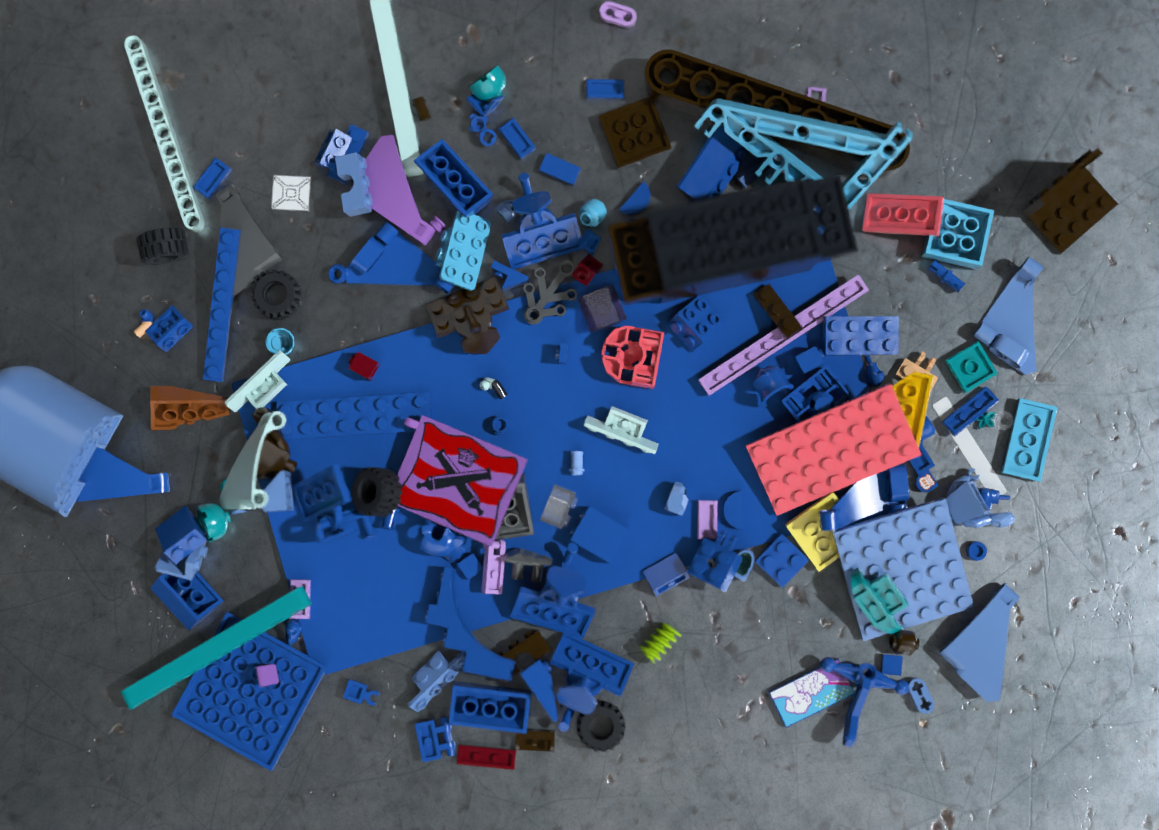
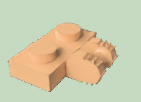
(908, 367)

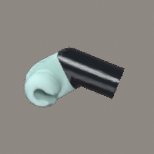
(489, 383)

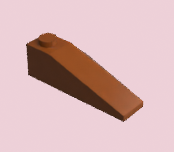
(178, 406)

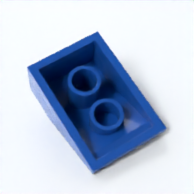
(540, 680)

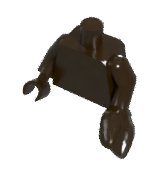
(274, 451)

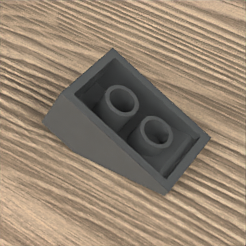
(518, 516)

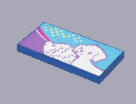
(810, 694)

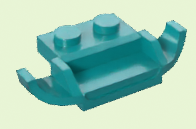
(878, 600)

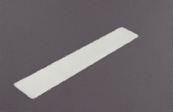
(971, 450)

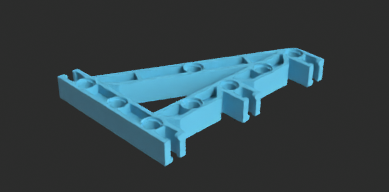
(765, 122)

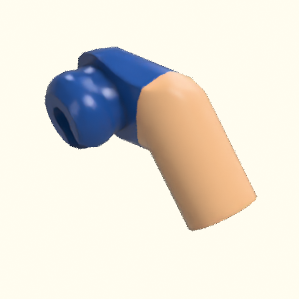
(146, 321)

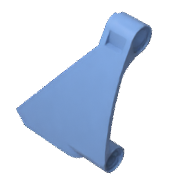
(1010, 321)

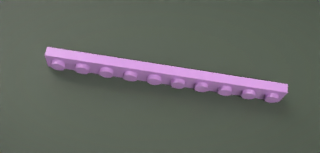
(775, 340)

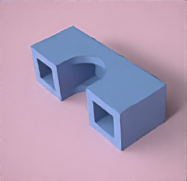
(358, 199)

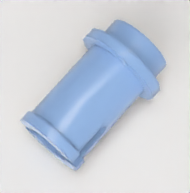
(576, 463)

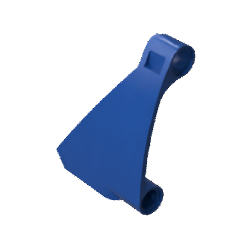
(394, 260)
(113, 478)
(869, 499)

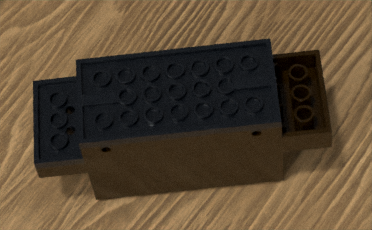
(732, 240)

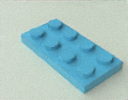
(1029, 440)

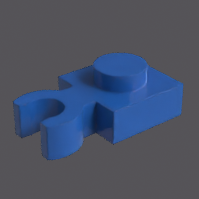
(358, 691)

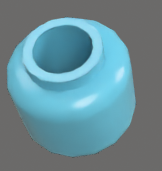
(592, 213)

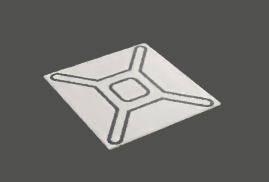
(291, 193)

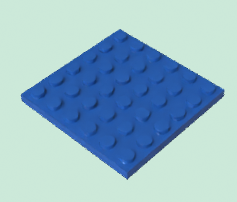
(239, 713)

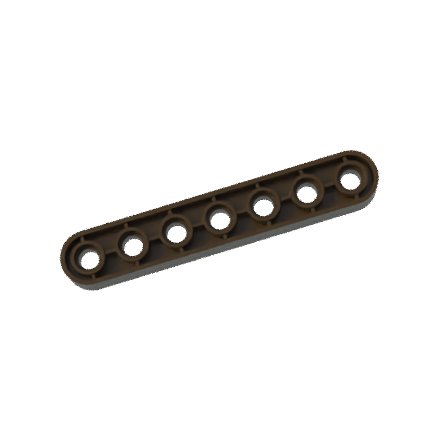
(729, 83)

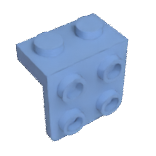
(186, 567)

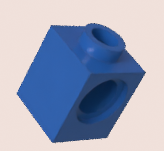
(809, 360)

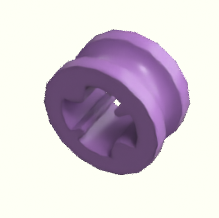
(437, 224)

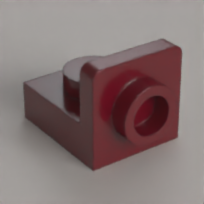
(587, 269)

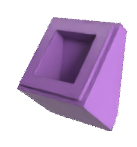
(267, 675)

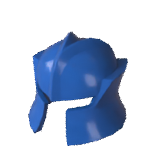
(772, 382)

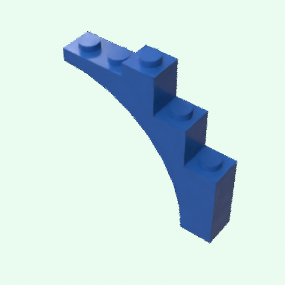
(447, 614)

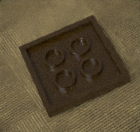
(635, 132)

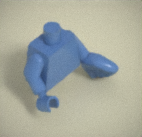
(969, 507)

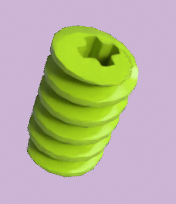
(659, 642)

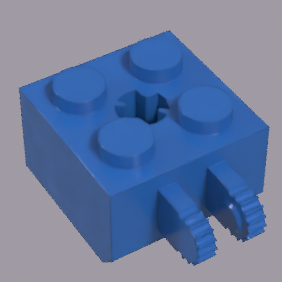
(726, 560)

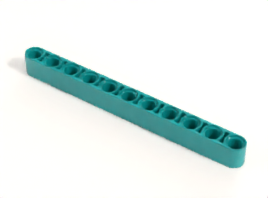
(216, 648)

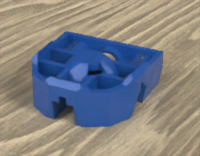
(824, 382)

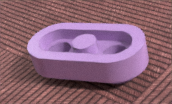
(618, 13)

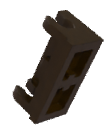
(536, 740)

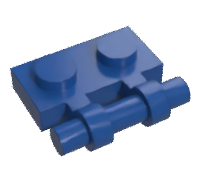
(429, 742)

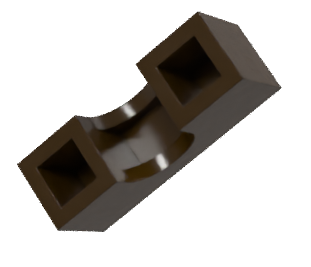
(533, 644)

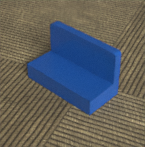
(666, 574)

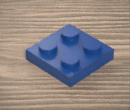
(781, 560)

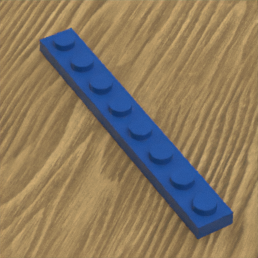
(221, 304)

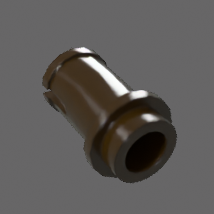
(421, 108)

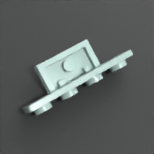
(262, 385)
(623, 427)

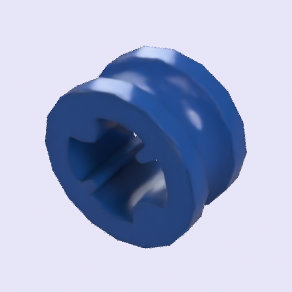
(482, 134)

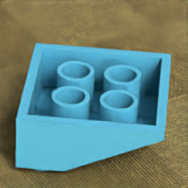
(961, 235)

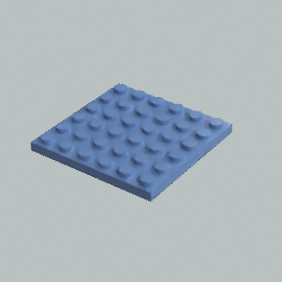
(919, 556)

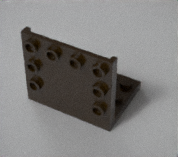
(1070, 204)

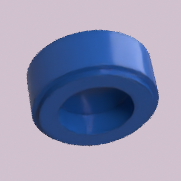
(976, 551)

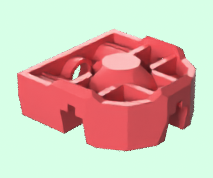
(636, 352)

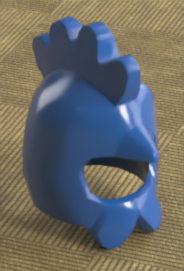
(441, 541)

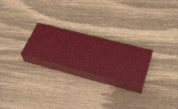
(486, 756)

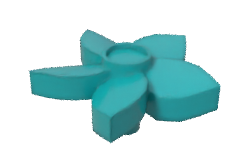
(985, 419)

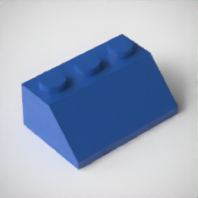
(187, 599)

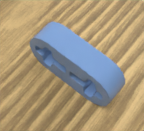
(917, 697)

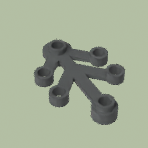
(548, 295)

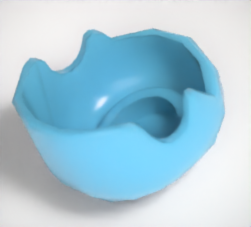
(281, 340)

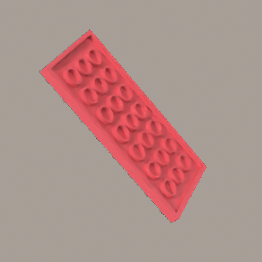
(833, 449)

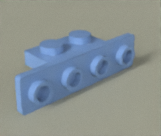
(433, 677)

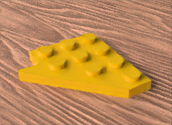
(913, 396)

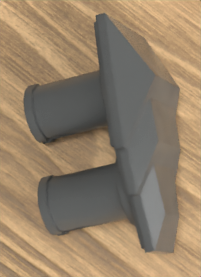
(522, 557)

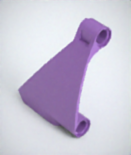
(392, 191)

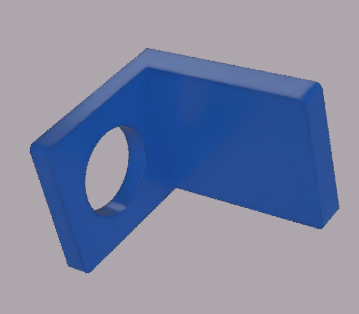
(483, 106)

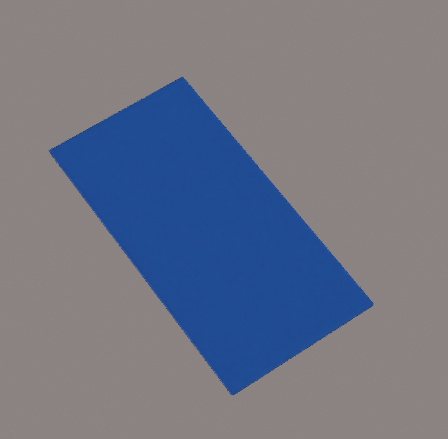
(376, 590)

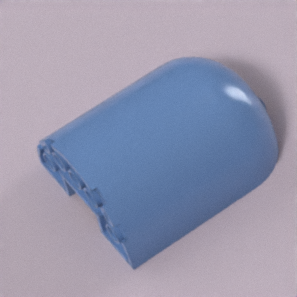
(49, 435)

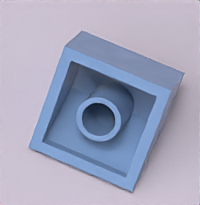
(280, 493)

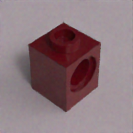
(363, 365)

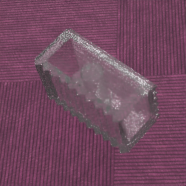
(558, 506)

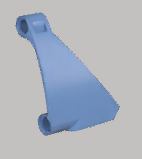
(981, 647)

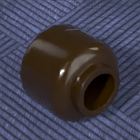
(904, 642)

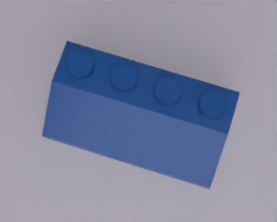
(713, 167)
(454, 179)
(490, 707)

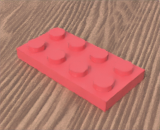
(903, 214)

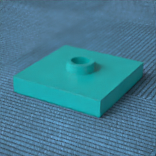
(971, 367)

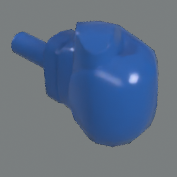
(874, 375)
(992, 496)
(293, 630)

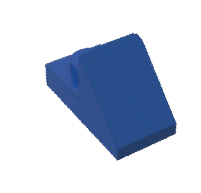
(513, 279)

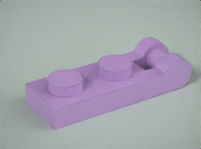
(493, 567)

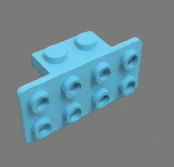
(463, 250)

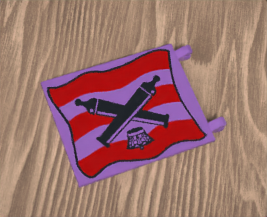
(458, 479)

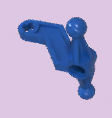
(874, 680)

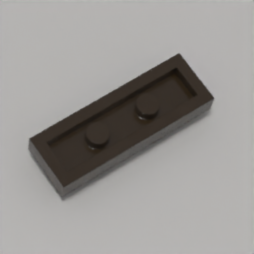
(778, 311)

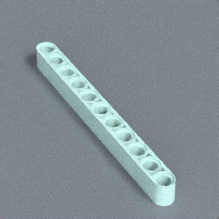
(396, 85)
(158, 127)

